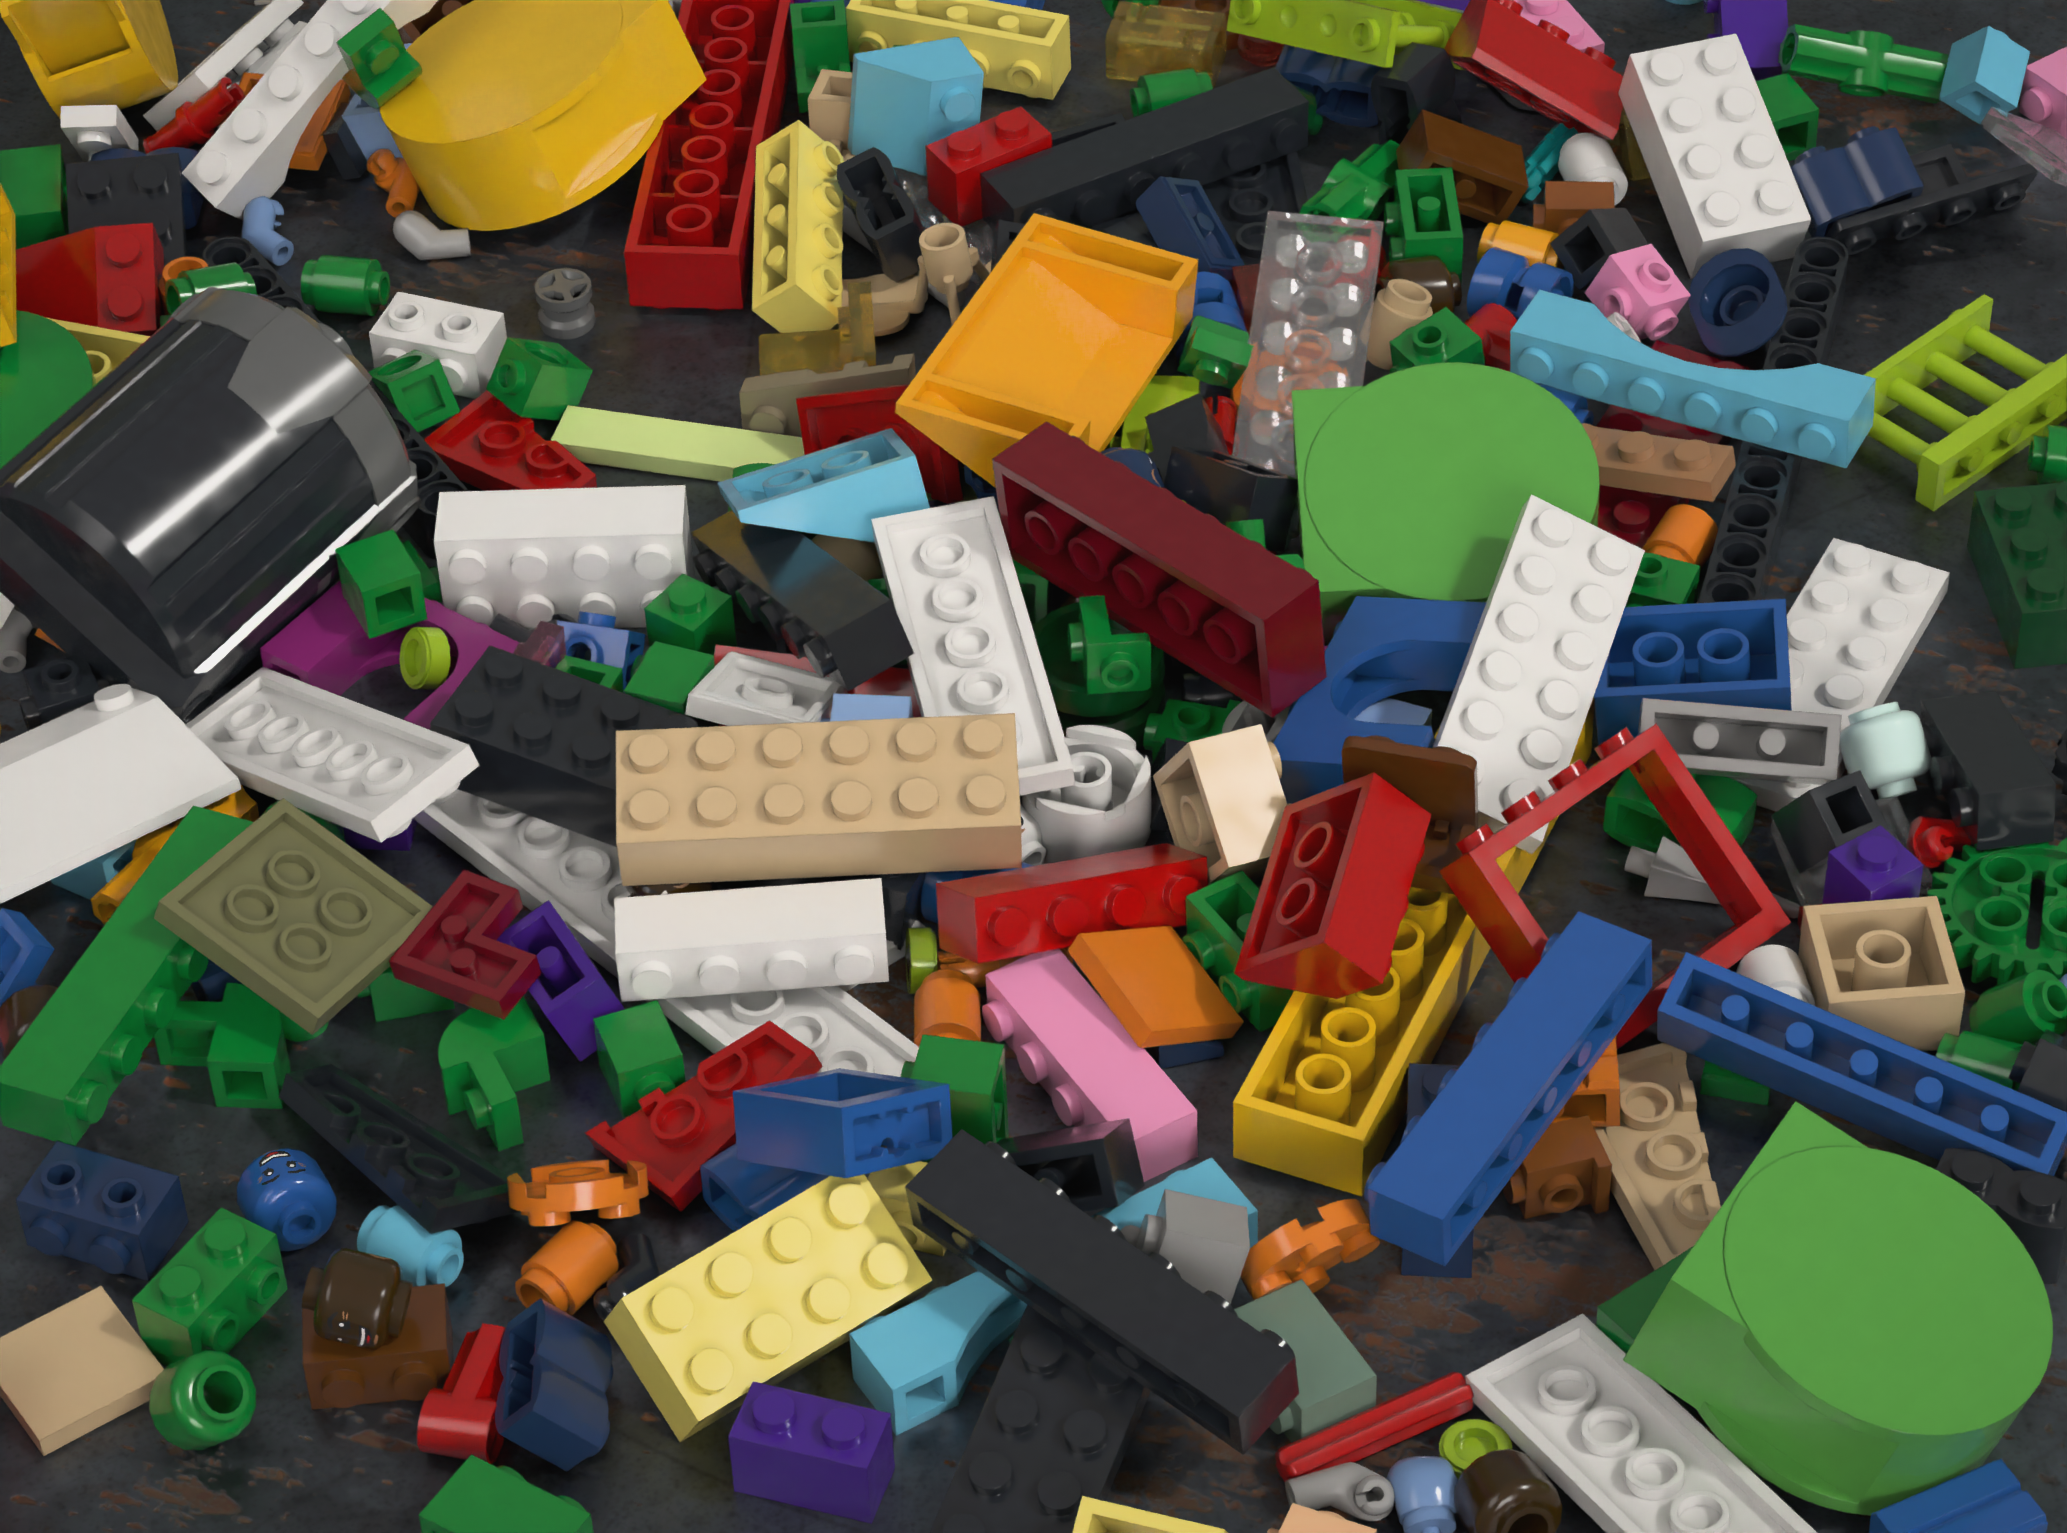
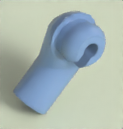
(259, 230)

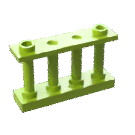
(1346, 28)
(1974, 442)

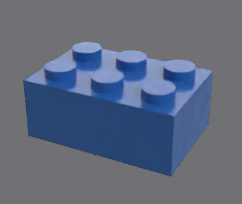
(1695, 654)

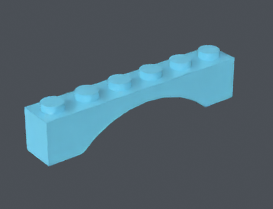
(1795, 410)
(929, 1350)

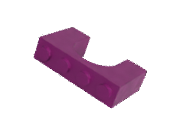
(334, 652)

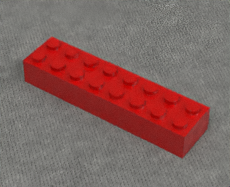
(697, 185)

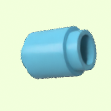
(422, 1255)

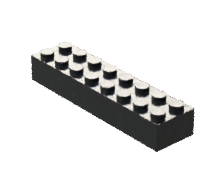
(552, 755)

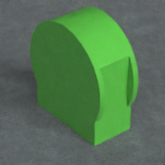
(1424, 480)
(1851, 1322)

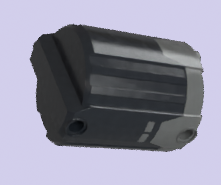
(200, 496)

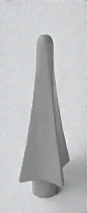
(1676, 877)

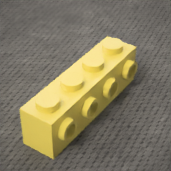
(1013, 44)
(797, 231)

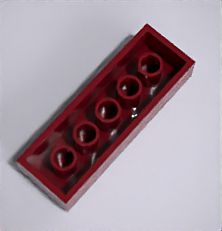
(1162, 568)

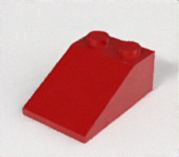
(95, 278)

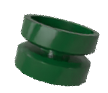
(1066, 679)

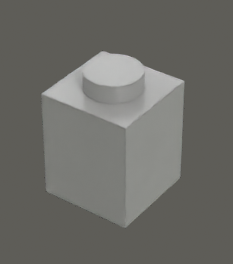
(1200, 1239)

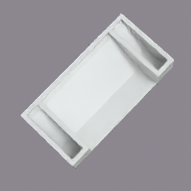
(98, 784)

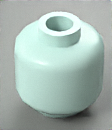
(1886, 749)

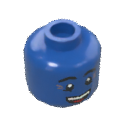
(286, 1193)

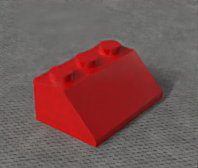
(1538, 66)
(1335, 890)

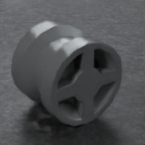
(565, 303)

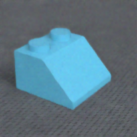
(912, 99)

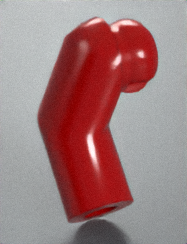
(1935, 840)

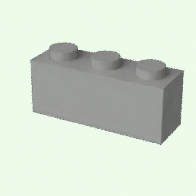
(1748, 740)

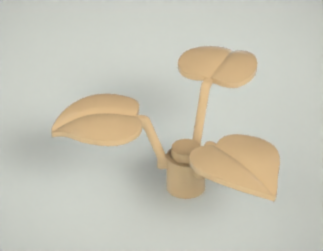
(944, 264)

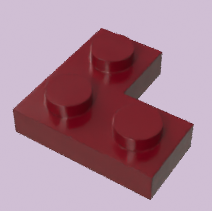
(458, 948)

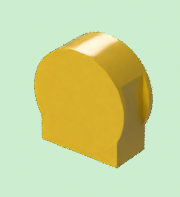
(537, 104)

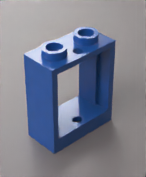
(840, 1120)

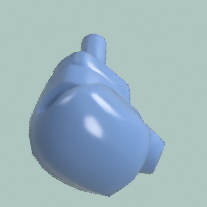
(1424, 1494)

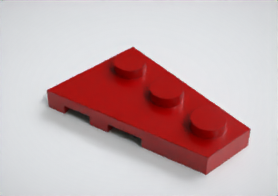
(853, 414)
(502, 451)
(697, 1118)

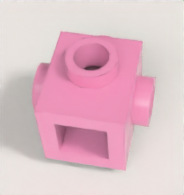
(1641, 290)

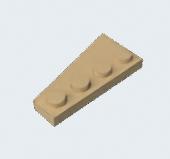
(1660, 1154)

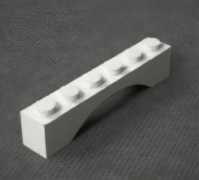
(257, 141)

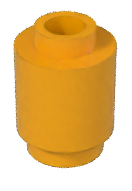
(1521, 240)

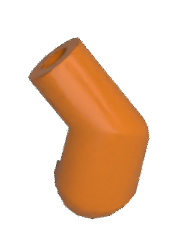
(395, 178)

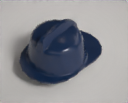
(1737, 302)

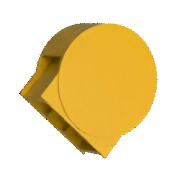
(94, 50)

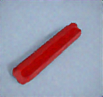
(1377, 1427)

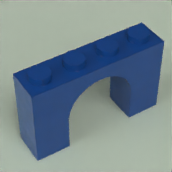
(1373, 654)

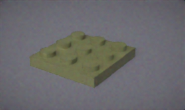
(294, 915)

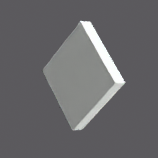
(761, 692)

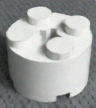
(1105, 807)

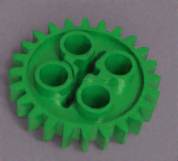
(1988, 909)

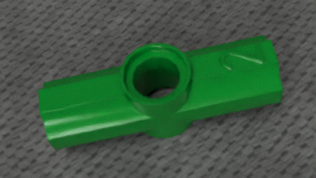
(1863, 63)
(1359, 186)

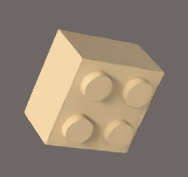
(1225, 800)
(1885, 967)

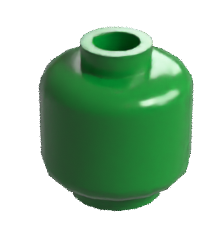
(202, 1400)

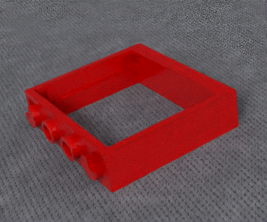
(1689, 815)

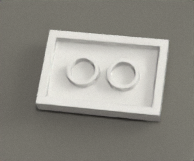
(236, 52)

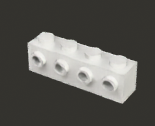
(750, 940)

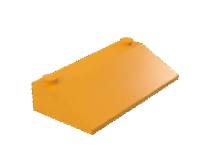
(1053, 336)

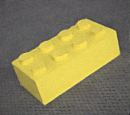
(766, 1301)

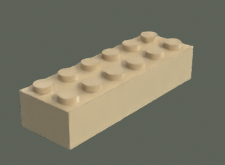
(817, 799)

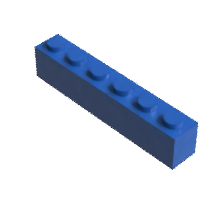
(1854, 1070)
(1508, 1088)

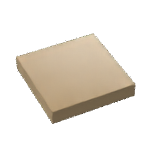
(74, 1370)

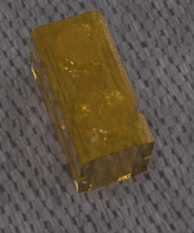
(1163, 40)

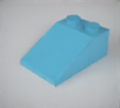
(832, 488)

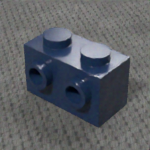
(102, 1211)

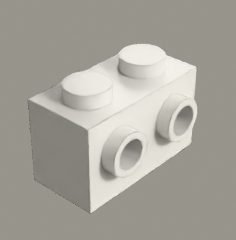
(457, 334)

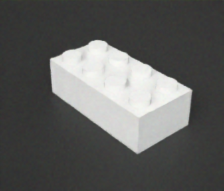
(1713, 151)
(561, 551)

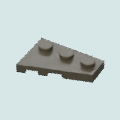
(770, 399)

